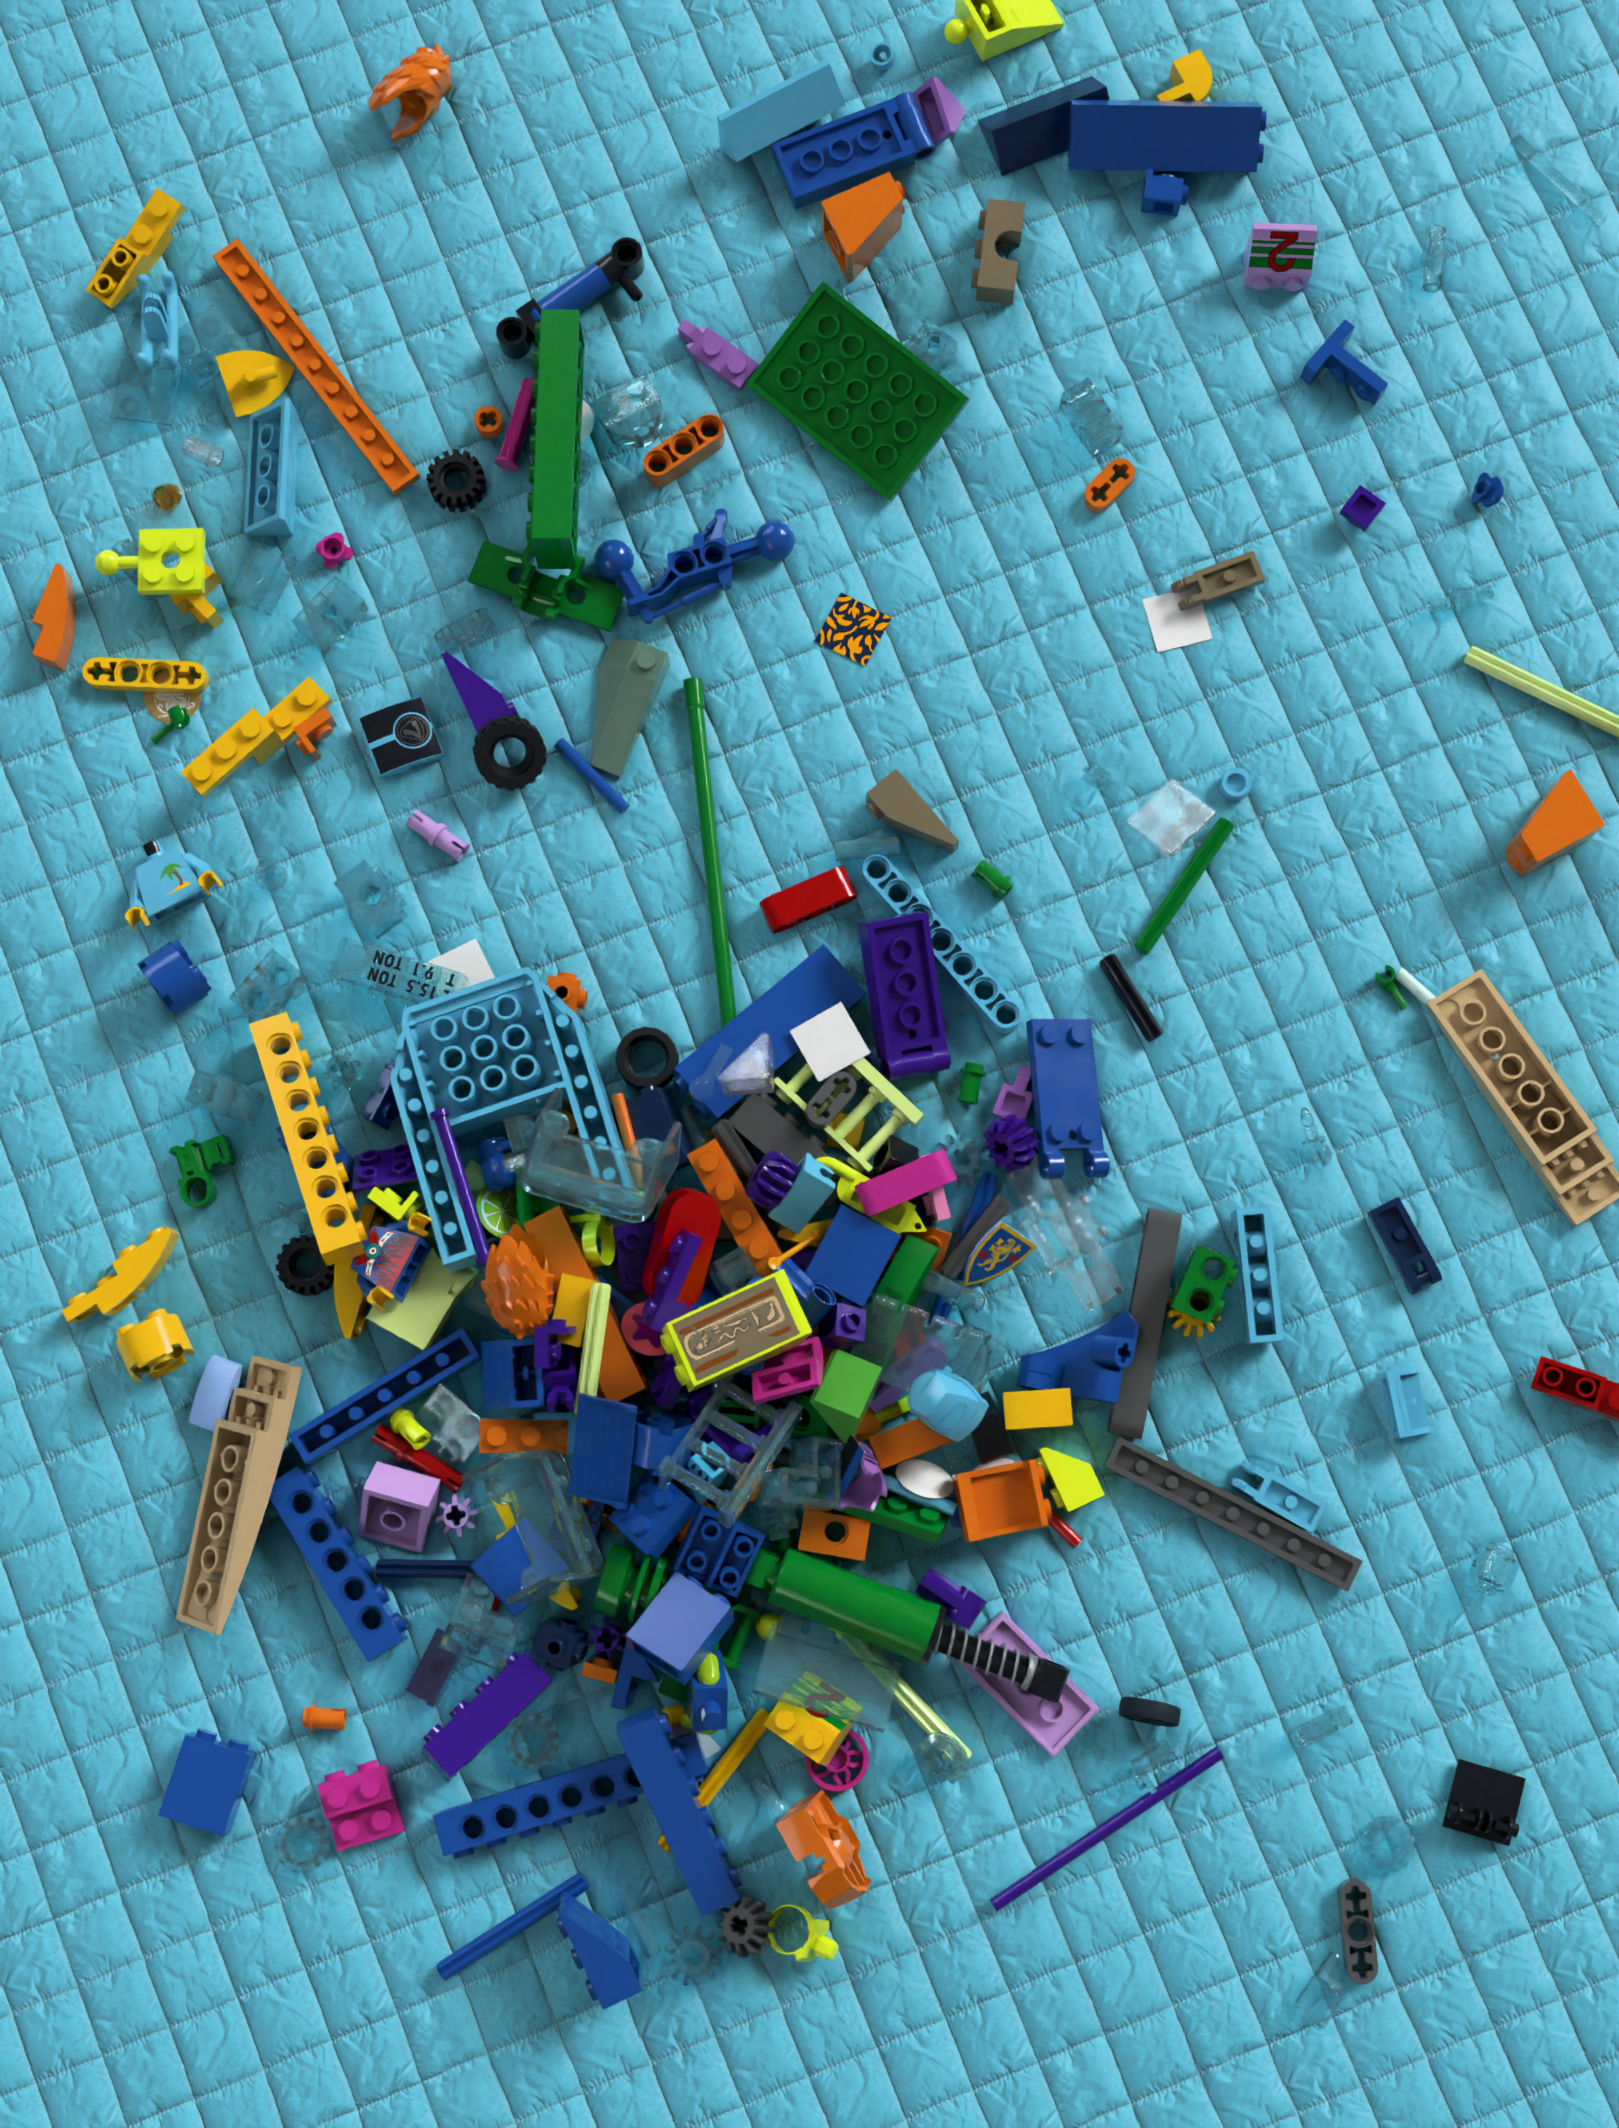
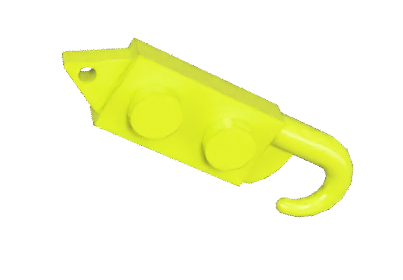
(897, 1218)

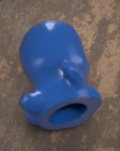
(493, 1170)

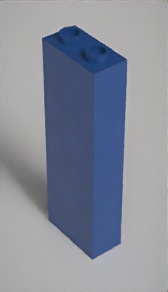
(1165, 135)
(796, 998)

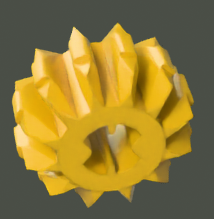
(1192, 1322)

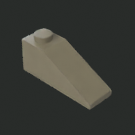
(906, 811)

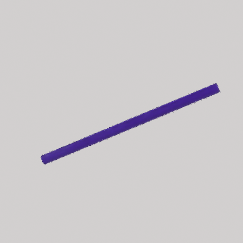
(1106, 1829)

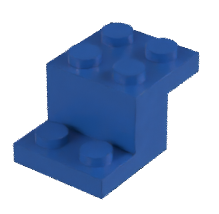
(654, 1514)

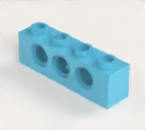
(1257, 1276)

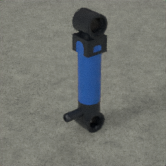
(575, 295)

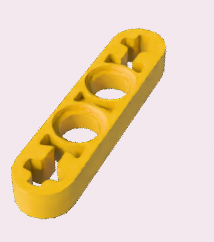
(146, 672)

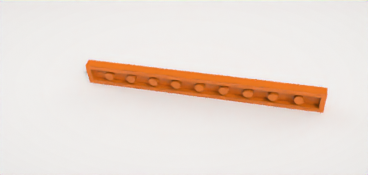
(316, 367)
(750, 1230)

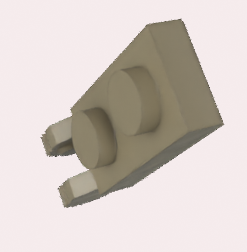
(1220, 580)

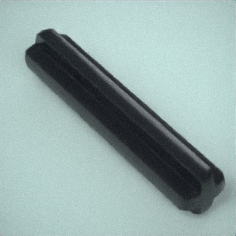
(1131, 997)

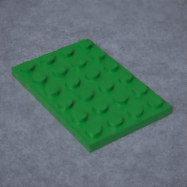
(857, 391)

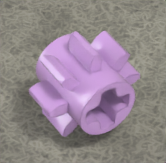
(451, 1508)

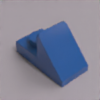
(631, 1667)

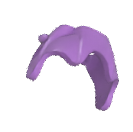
(867, 1486)

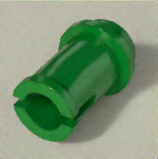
(992, 879)
(970, 1083)

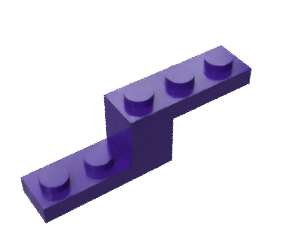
(665, 1307)

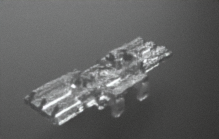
(1074, 1229)

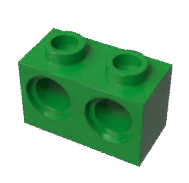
(1195, 1280)

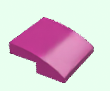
(789, 1372)

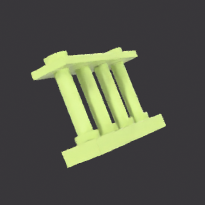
(879, 1090)

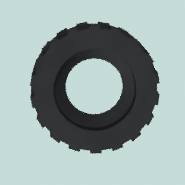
(515, 776)

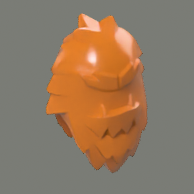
(419, 86)
(518, 1283)

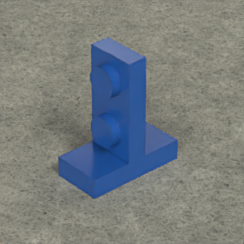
(1344, 366)

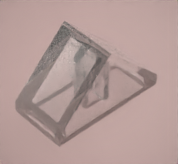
(751, 1070)

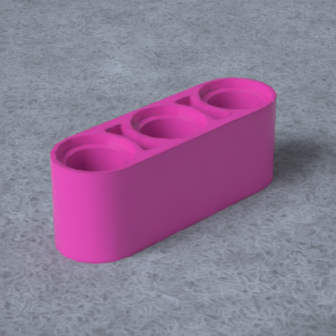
(905, 1182)

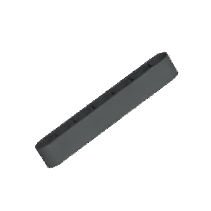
(1148, 1309)

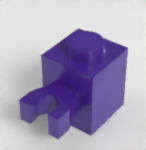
(562, 1381)

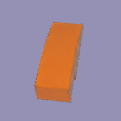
(55, 620)

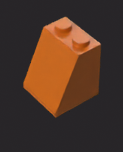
(862, 222)
(1555, 826)

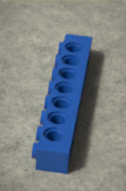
(452, 1821)

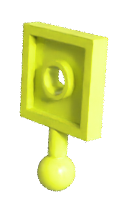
(153, 549)

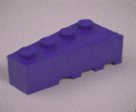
(485, 1715)

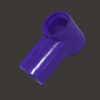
(961, 1603)

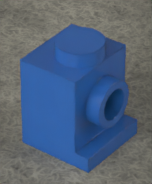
(1163, 194)

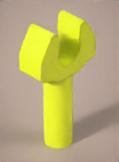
(896, 1409)

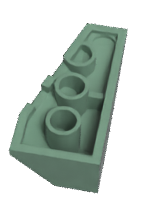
(625, 693)

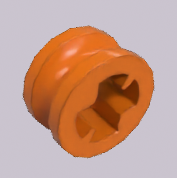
(489, 412)

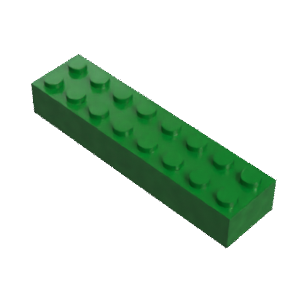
(556, 440)

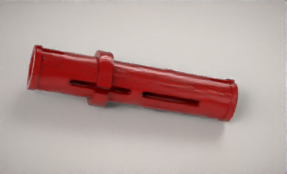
(418, 1459)

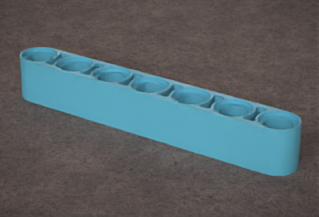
(945, 959)

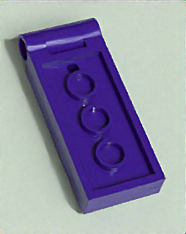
(904, 995)

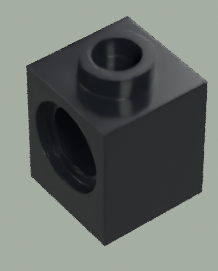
(893, 1155)

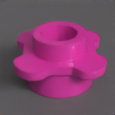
(330, 542)

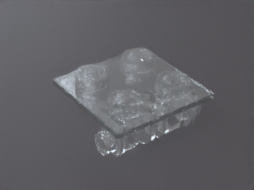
(1171, 818)

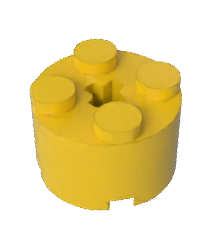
(153, 1345)

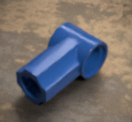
(813, 1297)

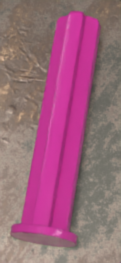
(517, 428)

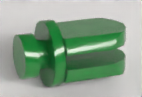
(744, 1419)

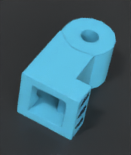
(705, 1470)

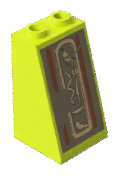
(735, 1331)

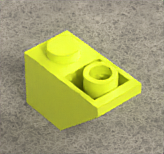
(1072, 1479)

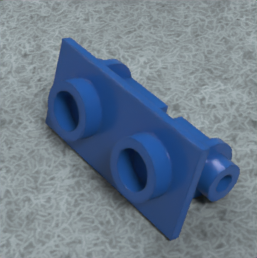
(382, 1107)

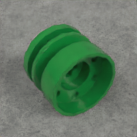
(629, 1583)

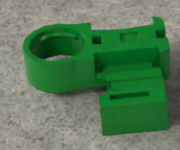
(198, 1161)

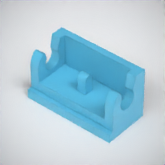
(805, 1196)
(1405, 1402)

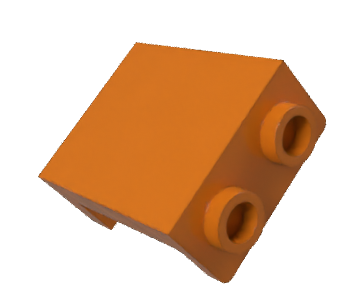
(1001, 1500)

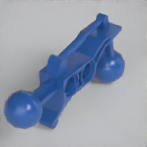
(615, 560)

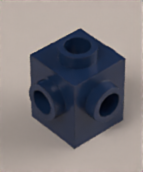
(560, 1643)

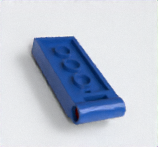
(852, 150)

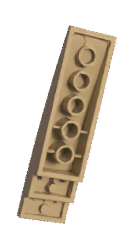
(1528, 1097)
(237, 1491)

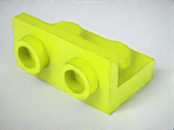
(394, 1205)

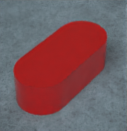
(690, 1211)

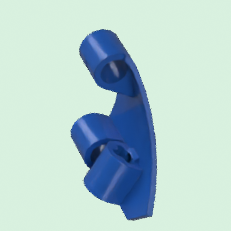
(1086, 1365)

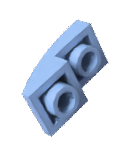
(214, 1392)

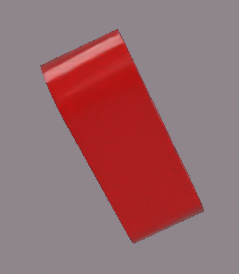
(808, 899)

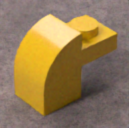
(1190, 77)
(197, 604)

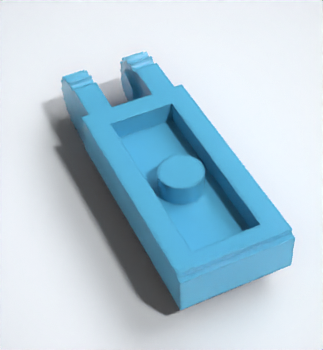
(1283, 1497)

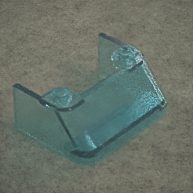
(596, 1174)
(547, 1518)

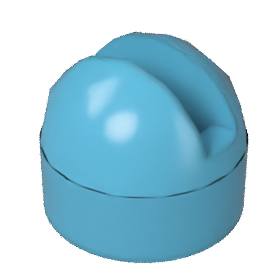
(876, 58)

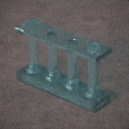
(747, 1475)

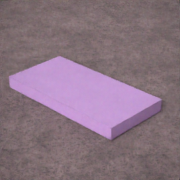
(1044, 1720)

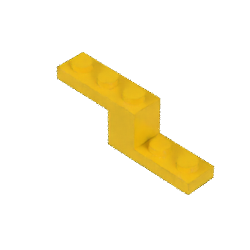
(254, 737)

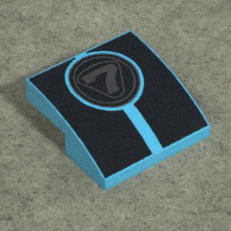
(400, 737)

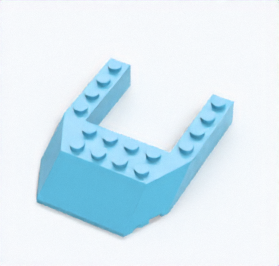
(489, 1058)

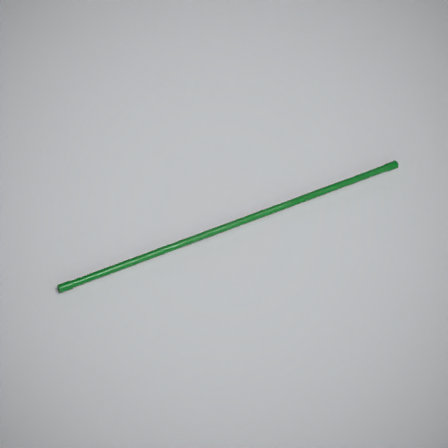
(695, 706)

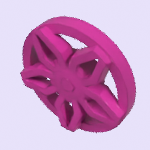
(839, 1763)

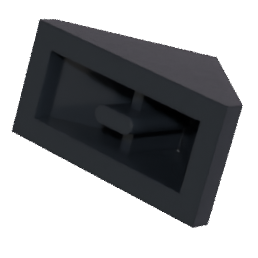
(990, 1435)

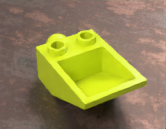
(1001, 24)

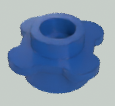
(1487, 490)

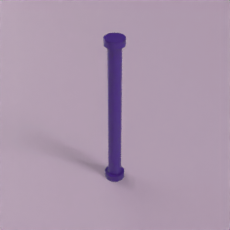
(461, 1184)

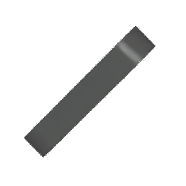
(1351, 1957)

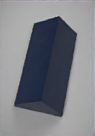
(1037, 126)

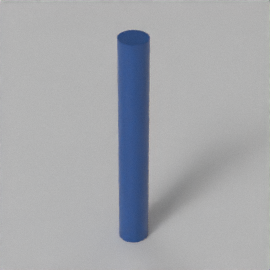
(591, 775)

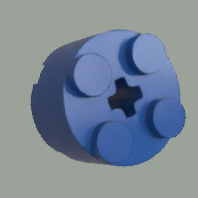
(173, 978)
(657, 1438)

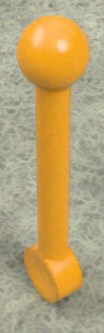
(774, 1262)

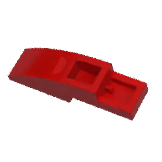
(1577, 1387)

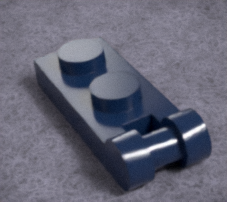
(1404, 1245)

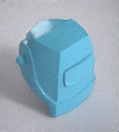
(946, 1403)

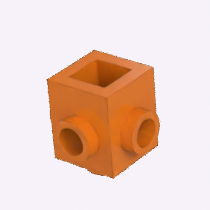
(576, 996)

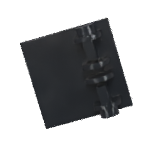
(1484, 1802)

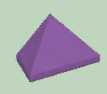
(939, 110)

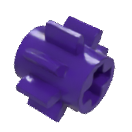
(602, 1646)

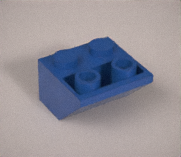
(510, 1375)

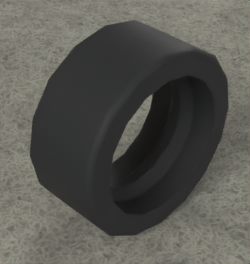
(639, 1035)

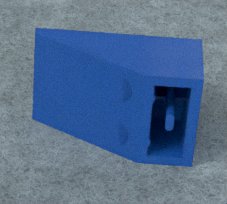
(601, 1951)

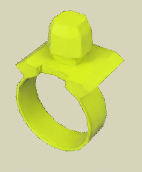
(595, 1226)
(818, 1942)

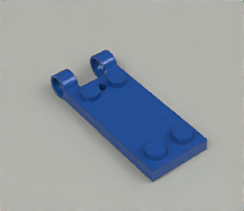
(1065, 1095)

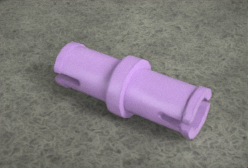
(437, 835)

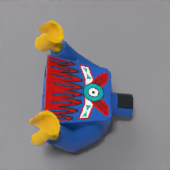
(392, 1259)

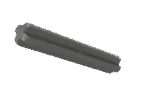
(739, 1157)

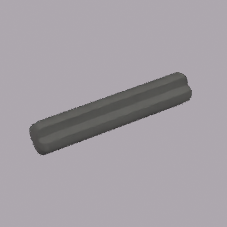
(986, 1221)

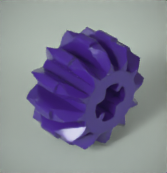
(1010, 1143)
(771, 1180)

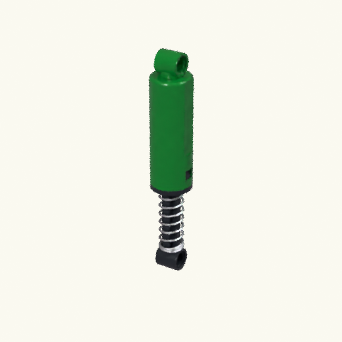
(893, 1619)

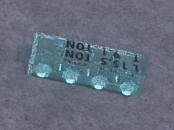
(392, 974)

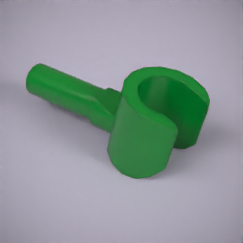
(179, 719)
(1390, 986)

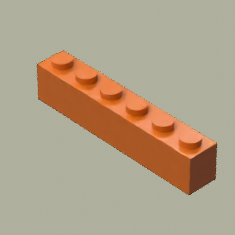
(619, 1369)

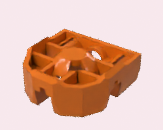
(818, 1829)

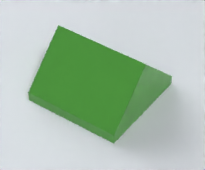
(845, 1392)

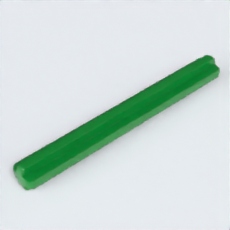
(1183, 886)

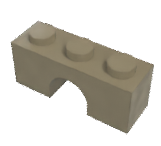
(1001, 227)

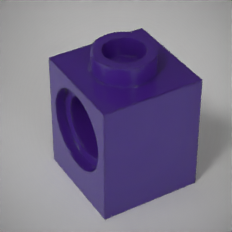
(842, 1327)

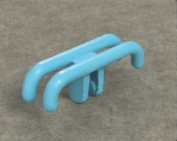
(158, 323)

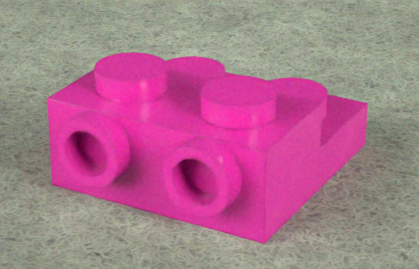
(361, 1805)

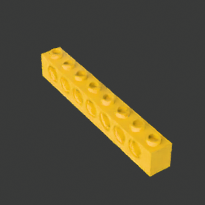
(334, 1243)

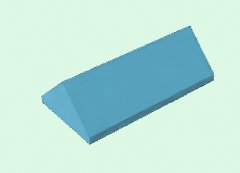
(779, 111)
(272, 470)

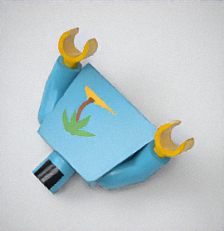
(167, 884)

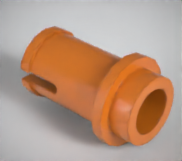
(324, 1718)

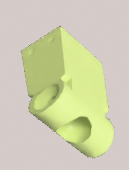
(427, 1303)

